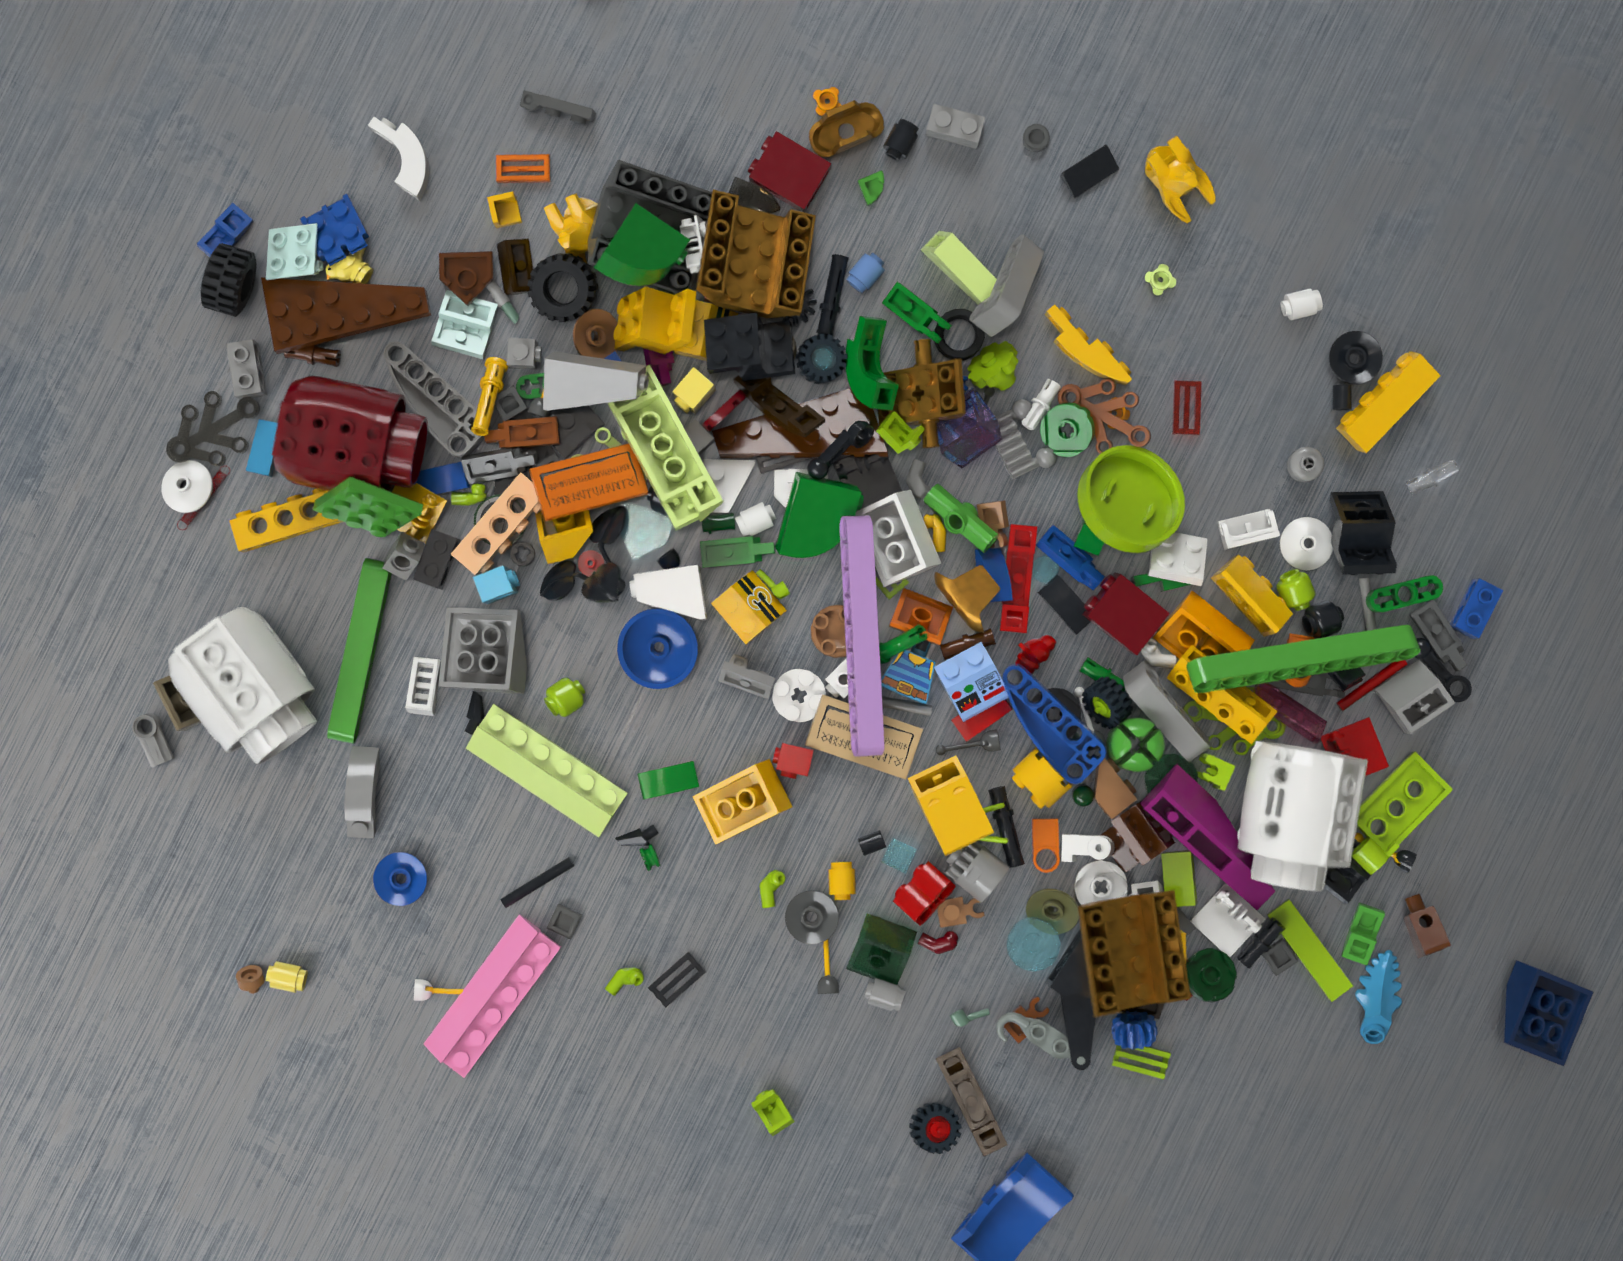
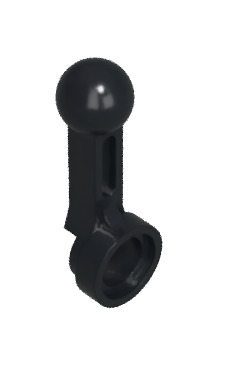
(857, 435)
(1441, 672)

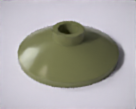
(1062, 916)

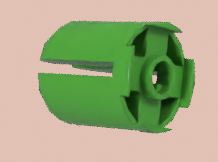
(1150, 745)

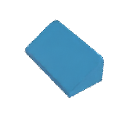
(260, 456)

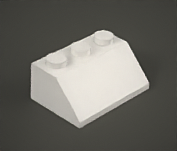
(900, 538)

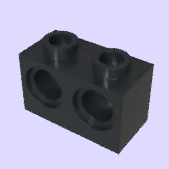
(436, 559)

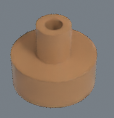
(250, 978)

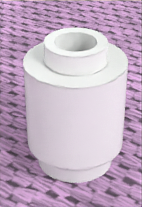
(1301, 304)
(755, 519)

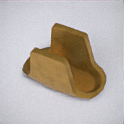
(862, 116)
(969, 594)

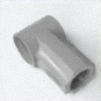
(153, 743)

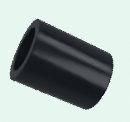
(1342, 397)
(871, 843)

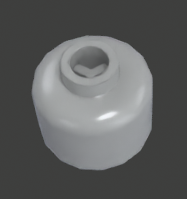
(1299, 471)

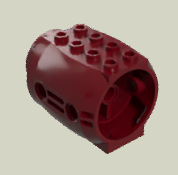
(347, 431)

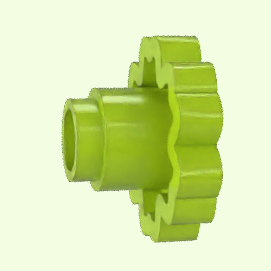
(994, 366)

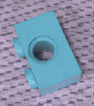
(496, 584)

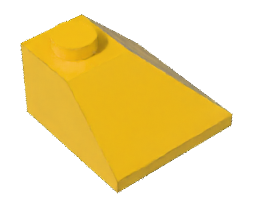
(564, 535)

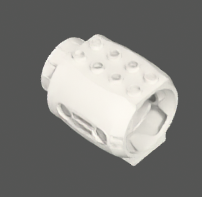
(243, 685)
(1300, 813)

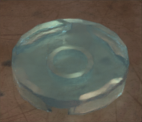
(1033, 944)

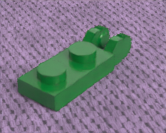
(914, 311)

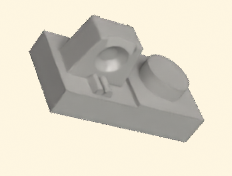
(737, 675)

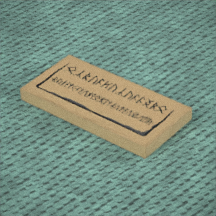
(832, 735)

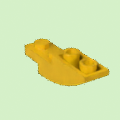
(1094, 357)

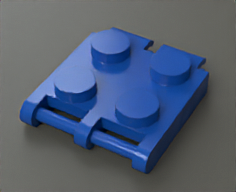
(338, 230)

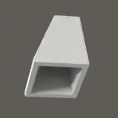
(672, 590)

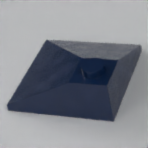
(1543, 1012)

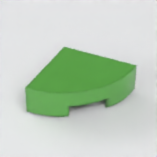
(872, 186)

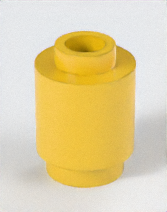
(841, 880)

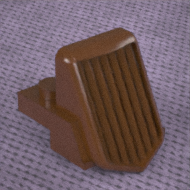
(1137, 838)

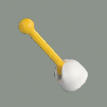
(423, 990)

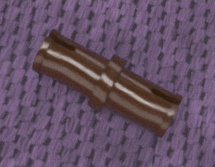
(315, 354)
(957, 646)

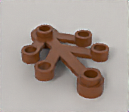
(1100, 412)

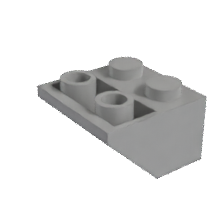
(1414, 697)

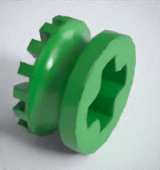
(650, 857)

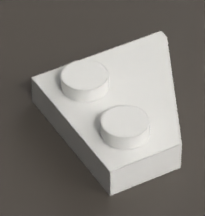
(729, 479)

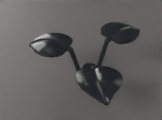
(605, 582)

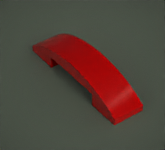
(1019, 564)

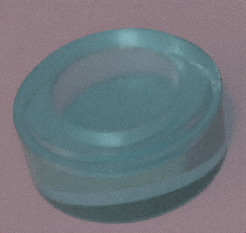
(1044, 569)

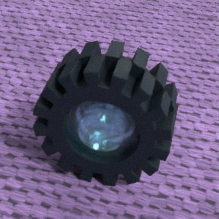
(821, 358)

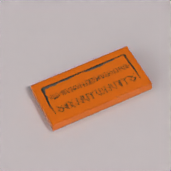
(588, 482)

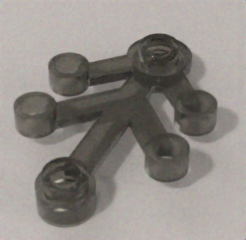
(209, 431)

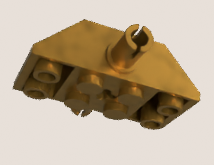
(927, 393)

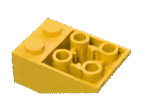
(950, 805)

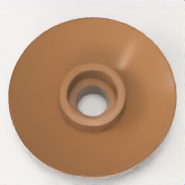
(603, 327)

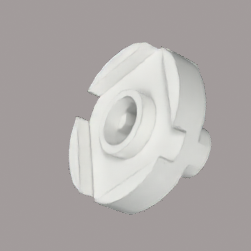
(785, 688)
(1100, 871)

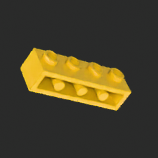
(1387, 401)
(1235, 707)

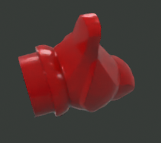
(1035, 652)

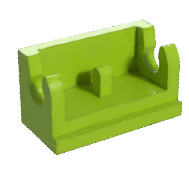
(1219, 771)
(1180, 876)

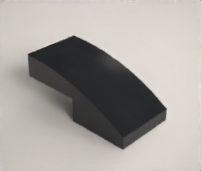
(1065, 604)

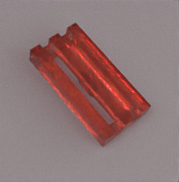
(1176, 406)

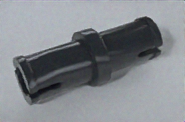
(1261, 943)

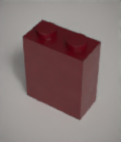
(789, 171)
(1125, 613)

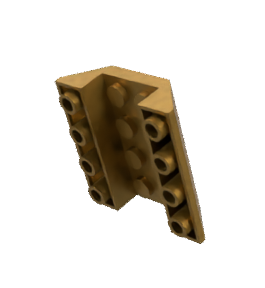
(754, 258)
(1133, 952)

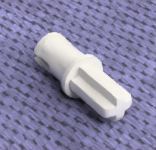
(1041, 404)

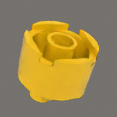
(1040, 779)

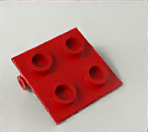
(1359, 742)

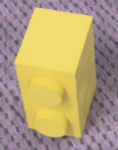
(693, 391)

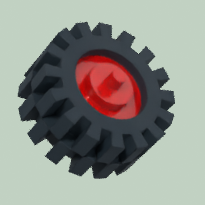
(935, 1128)

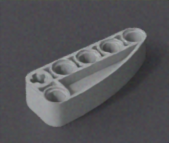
(417, 392)

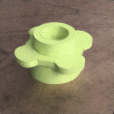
(1163, 272)

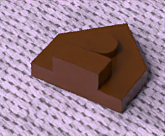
(466, 273)

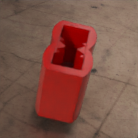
(923, 893)

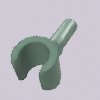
(960, 1019)

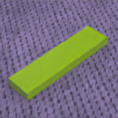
(1311, 951)

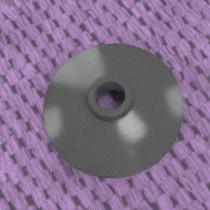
(815, 931)

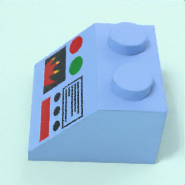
(971, 681)

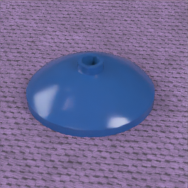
(653, 667)

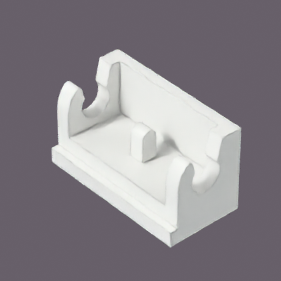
(1248, 529)

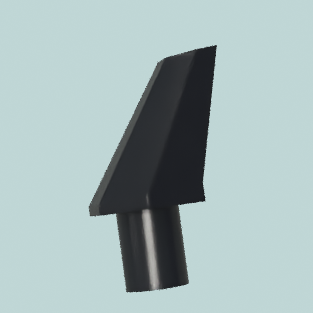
(475, 713)
(638, 837)

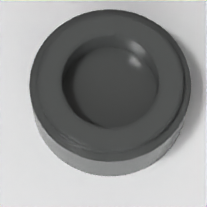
(1036, 137)

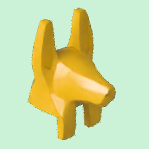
(1175, 175)
(575, 225)

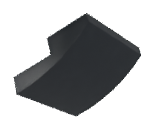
(1345, 881)

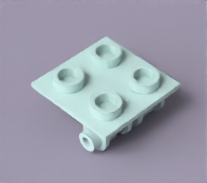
(292, 252)

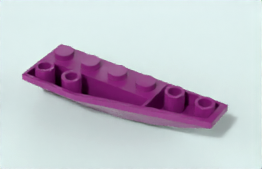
(1206, 831)

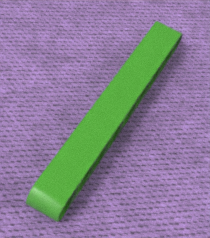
(1302, 658)

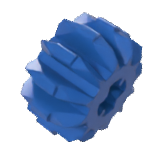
(1134, 1030)

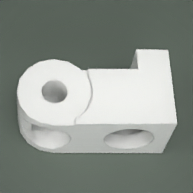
(1096, 846)

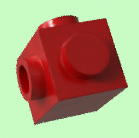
(792, 760)

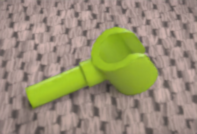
(779, 590)

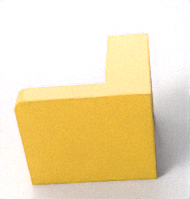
(504, 209)

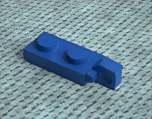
(1070, 558)

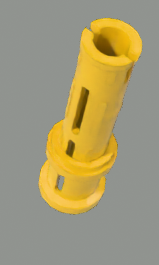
(491, 385)

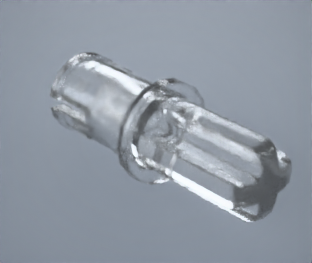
(1431, 476)

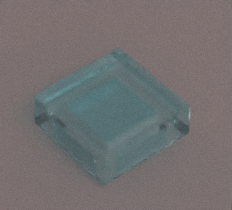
(898, 855)

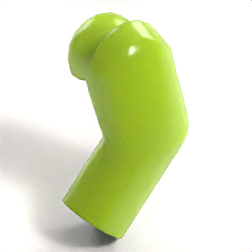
(469, 498)
(769, 886)
(624, 976)

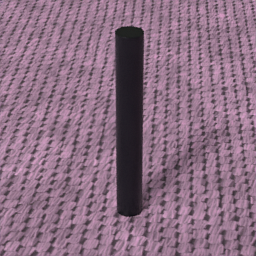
(537, 882)

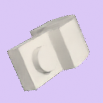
(415, 167)

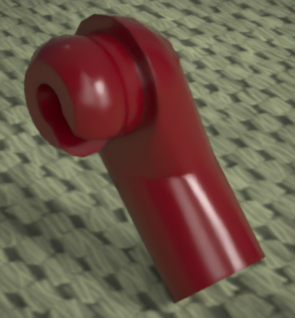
(940, 945)

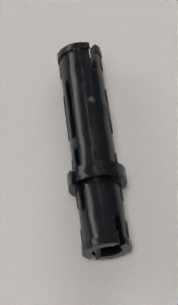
(830, 304)
(1006, 827)

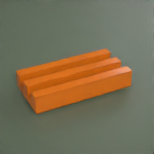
(523, 178)

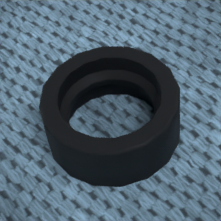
(964, 354)

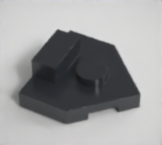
(575, 427)

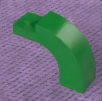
(864, 366)

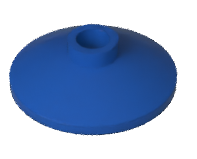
(386, 880)

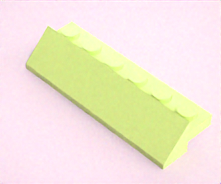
(667, 455)
(546, 770)

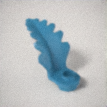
(1379, 997)

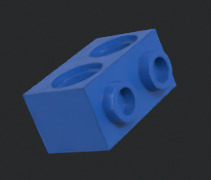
(1475, 608)

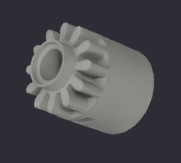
(976, 870)

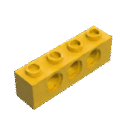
(249, 539)

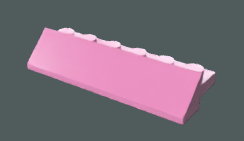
(491, 996)

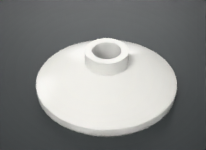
(197, 488)
(1293, 546)

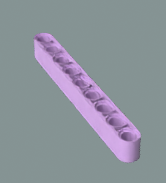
(861, 636)

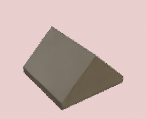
(176, 706)

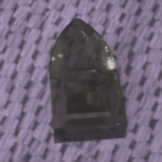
(753, 196)

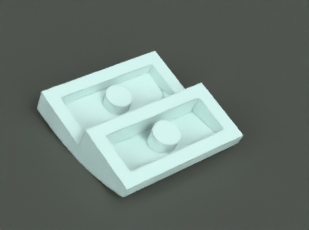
(464, 327)

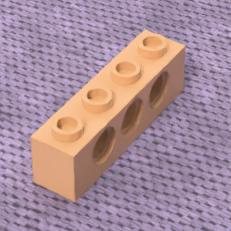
(467, 550)

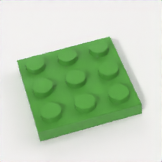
(367, 507)

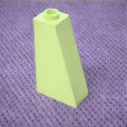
(960, 265)

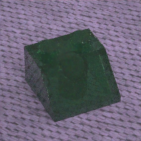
(881, 949)

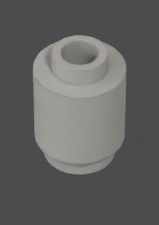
(884, 995)

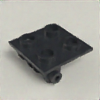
(871, 475)

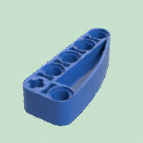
(1051, 735)

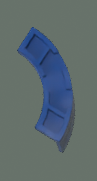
(1012, 1212)

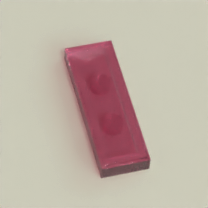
(1292, 712)

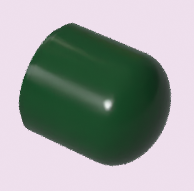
(1082, 795)

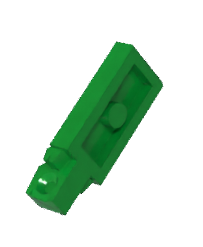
(734, 551)

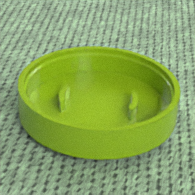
(1131, 499)

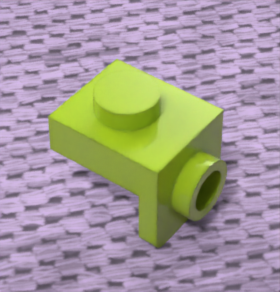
(898, 433)
(772, 1111)

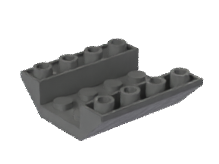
(659, 195)

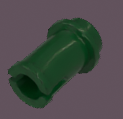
(718, 523)

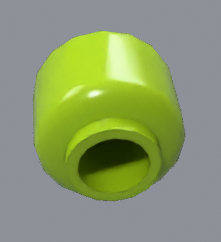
(1296, 589)
(564, 697)

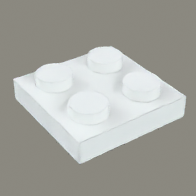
(1180, 559)

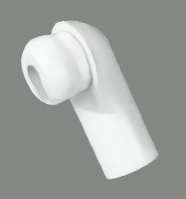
(1155, 657)

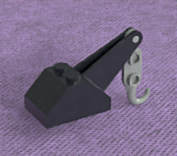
(1072, 983)

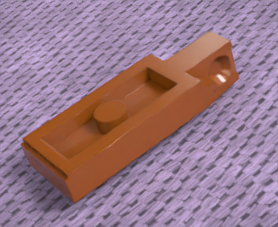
(525, 433)

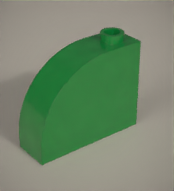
(642, 250)
(814, 515)

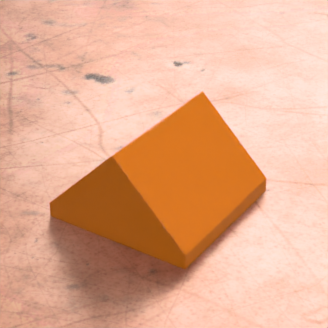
(921, 610)

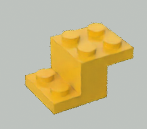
(654, 320)

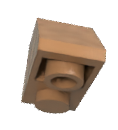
(1110, 791)

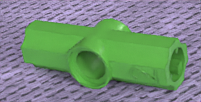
(960, 518)

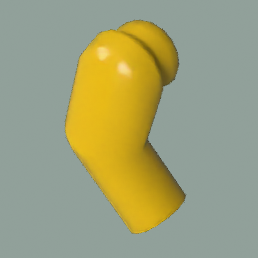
(939, 531)

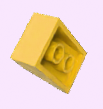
(742, 801)

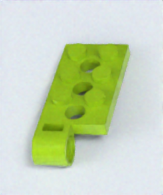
(1376, 849)

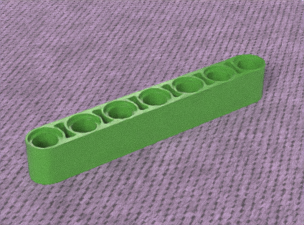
(359, 652)

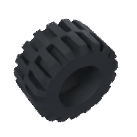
(228, 279)
(546, 303)

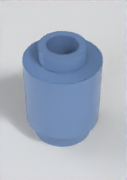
(865, 272)

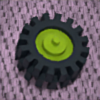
(1107, 702)

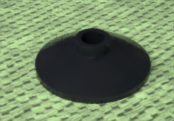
(1368, 352)

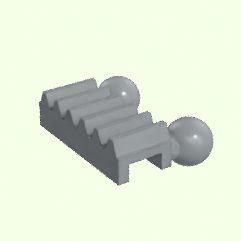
(1013, 447)

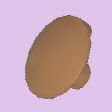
(829, 631)

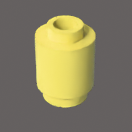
(286, 977)

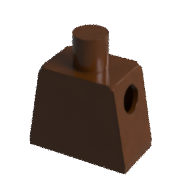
(1427, 939)

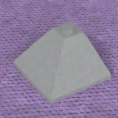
(483, 651)

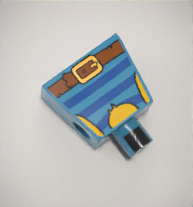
(910, 673)

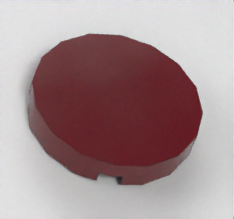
(724, 410)

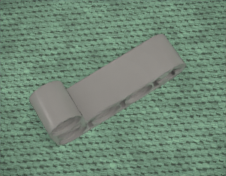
(1010, 287)
(1159, 706)

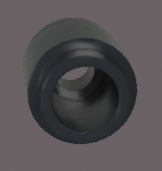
(901, 140)

